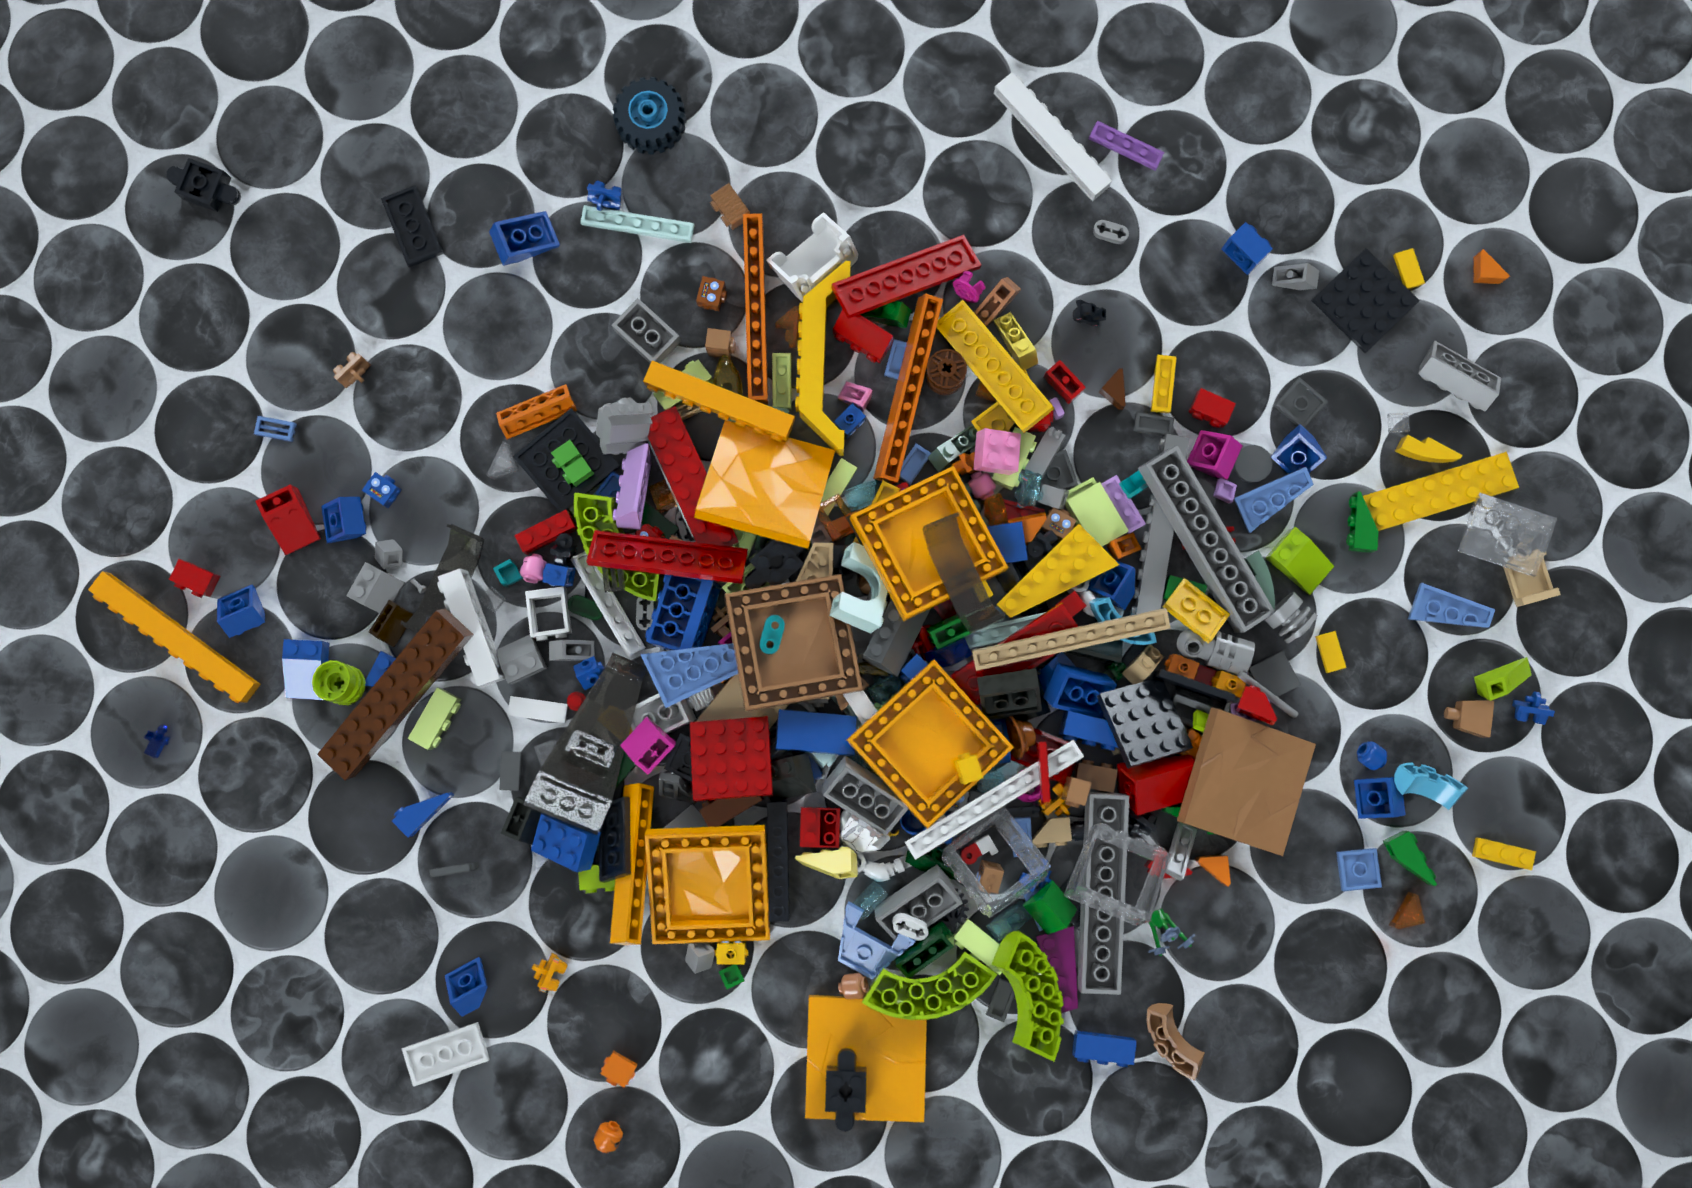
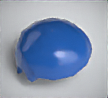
(911, 823)

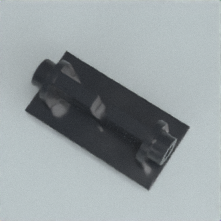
(1022, 809)

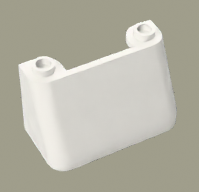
(814, 257)

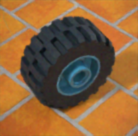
(649, 115)

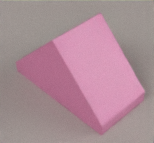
(855, 394)

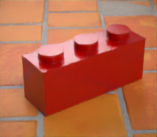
(545, 532)

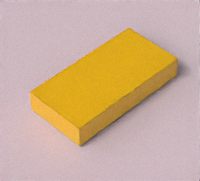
(1409, 268)
(1330, 652)

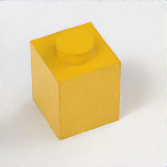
(968, 768)

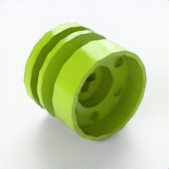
(338, 683)

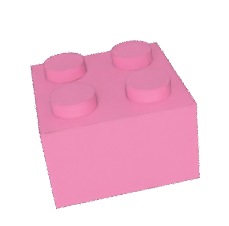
(997, 451)

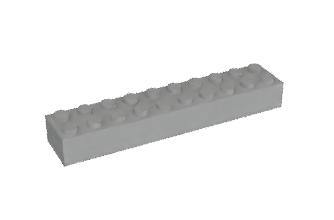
(1206, 539)
(1106, 873)

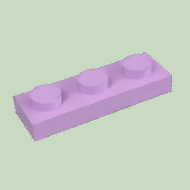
(1123, 505)

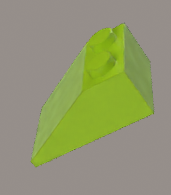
(1300, 560)

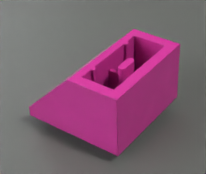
(647, 745)

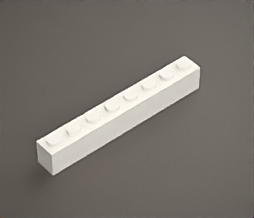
(1052, 136)

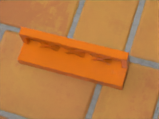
(536, 414)

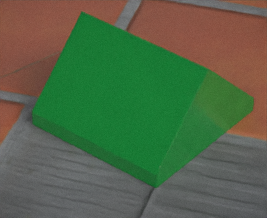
(1051, 908)

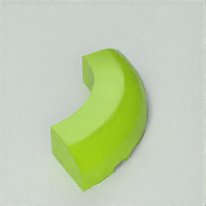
(596, 513)
(1035, 993)
(932, 995)

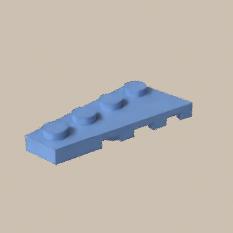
(1270, 498)
(1443, 607)

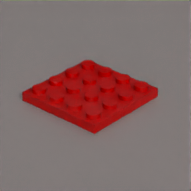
(731, 758)

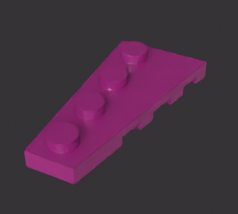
(1061, 955)

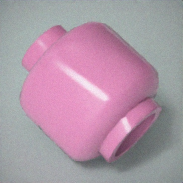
(982, 485)
(533, 568)

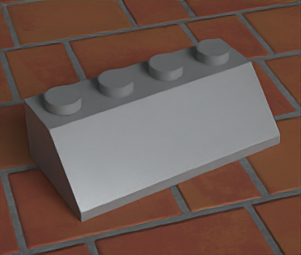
(1460, 376)
(924, 898)

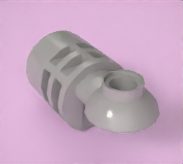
(1222, 653)

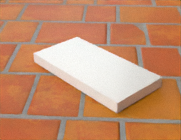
(445, 1054)

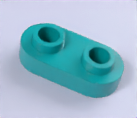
(771, 634)

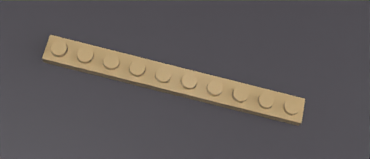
(1071, 639)

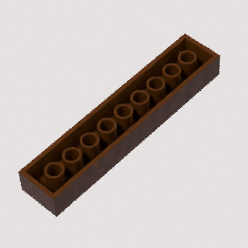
(395, 694)

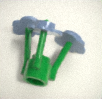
(1161, 919)

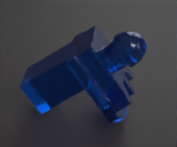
(157, 740)

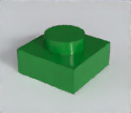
(731, 976)

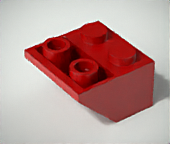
(820, 827)

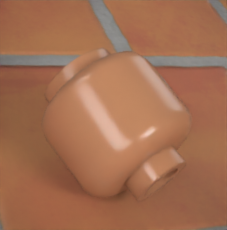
(853, 986)

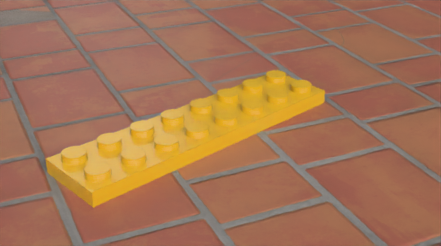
(994, 366)
(1441, 491)

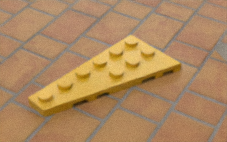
(1064, 567)

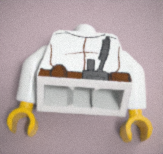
(860, 835)

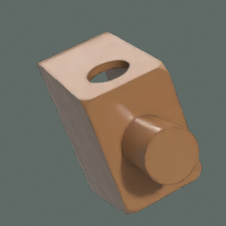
(1472, 717)

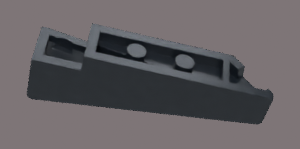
(1011, 577)

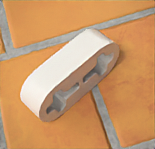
(910, 926)

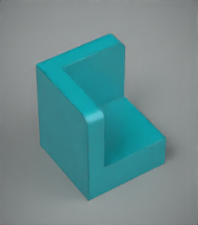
(1133, 485)
(508, 573)

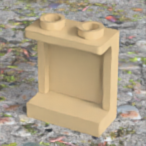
(1530, 589)

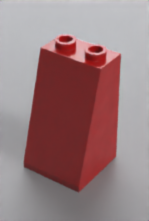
(1155, 783)

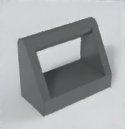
(1193, 700)

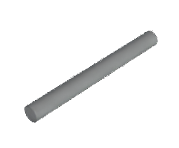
(1271, 697)

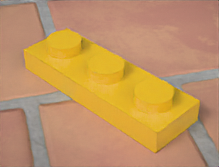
(1163, 384)
(1503, 853)

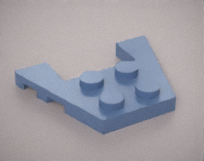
(864, 951)

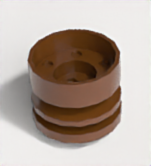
(944, 382)

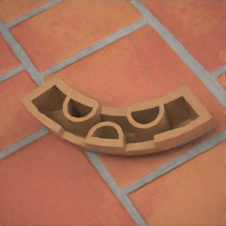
(1170, 1043)

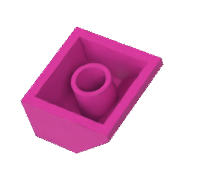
(1214, 454)

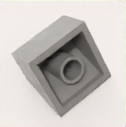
(374, 588)
(520, 659)

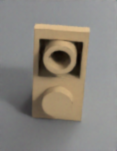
(1143, 665)
(1053, 831)

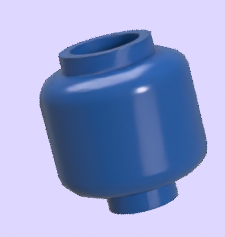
(1372, 755)

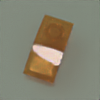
(995, 510)

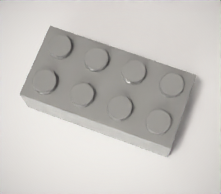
(863, 795)

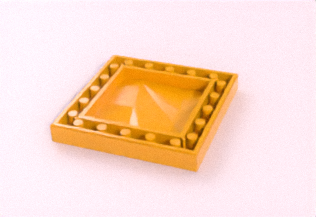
(765, 485)
(897, 545)
(919, 738)
(708, 884)
(885, 1045)

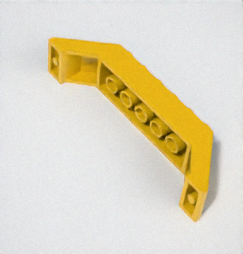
(812, 362)

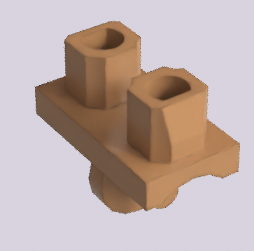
(352, 371)
(720, 628)

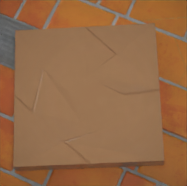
(815, 649)
(1246, 782)

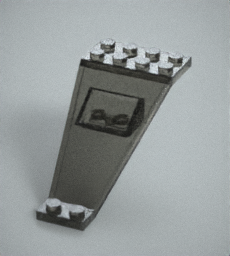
(575, 780)

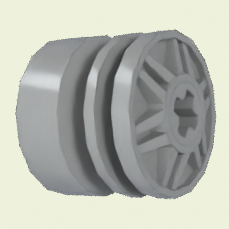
(1291, 618)

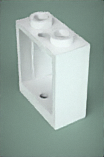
(545, 594)

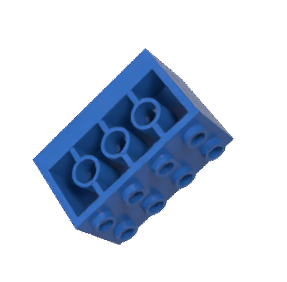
(692, 622)

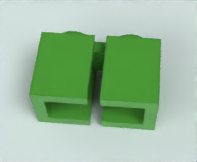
(572, 463)

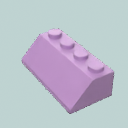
(633, 488)

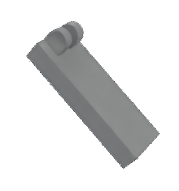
(1045, 452)

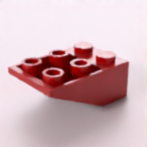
(288, 519)

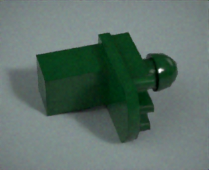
(1114, 671)

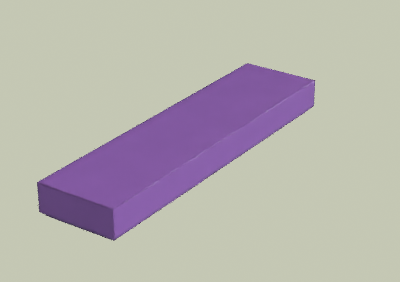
(1126, 145)

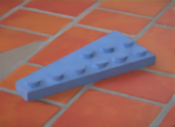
(690, 670)

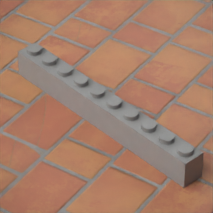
(1157, 546)

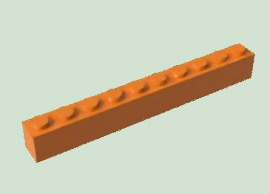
(755, 307)
(908, 389)

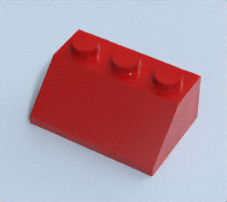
(863, 336)

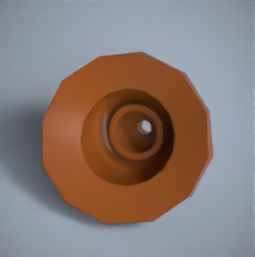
(1020, 735)

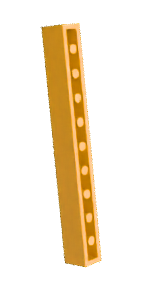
(174, 637)

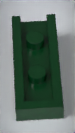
(654, 518)

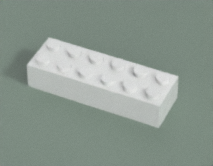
(465, 606)

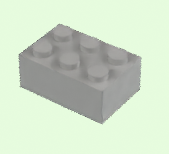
(646, 332)

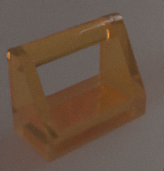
(835, 535)

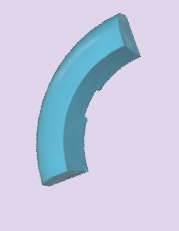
(1104, 611)
(1428, 783)

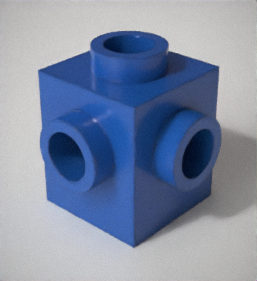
(588, 672)

